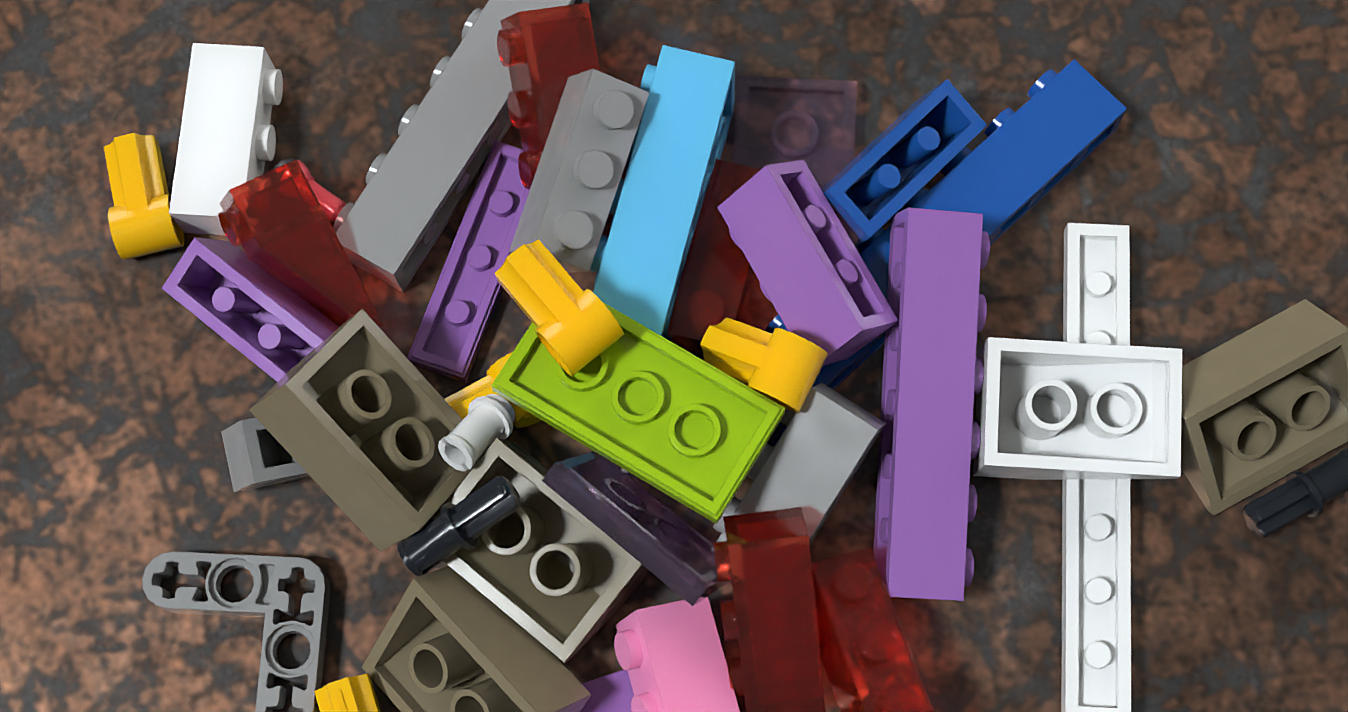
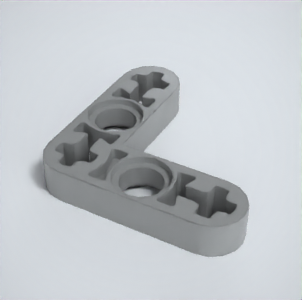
(266, 601)

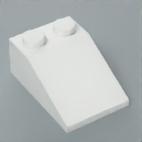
(1078, 411)

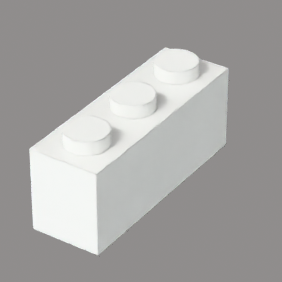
(222, 130)

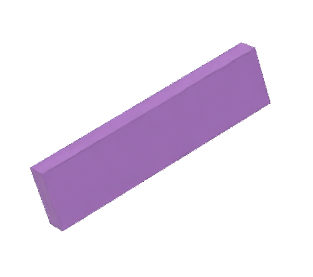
(468, 285)

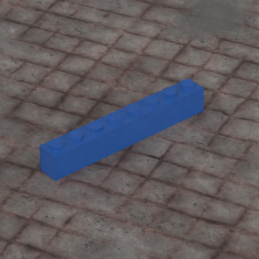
(1002, 177)

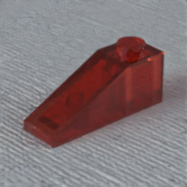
(294, 242)
(715, 267)

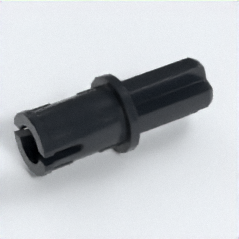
(1299, 496)
(459, 525)

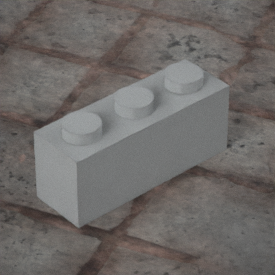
(581, 168)
(810, 460)

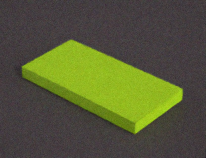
(649, 413)

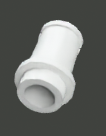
(487, 419)

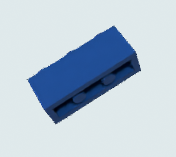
(902, 160)

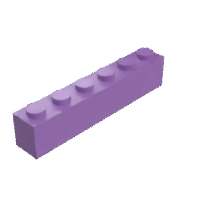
(929, 403)

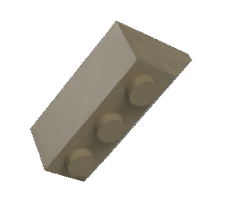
(1264, 404)
(366, 430)
(545, 559)
(464, 654)

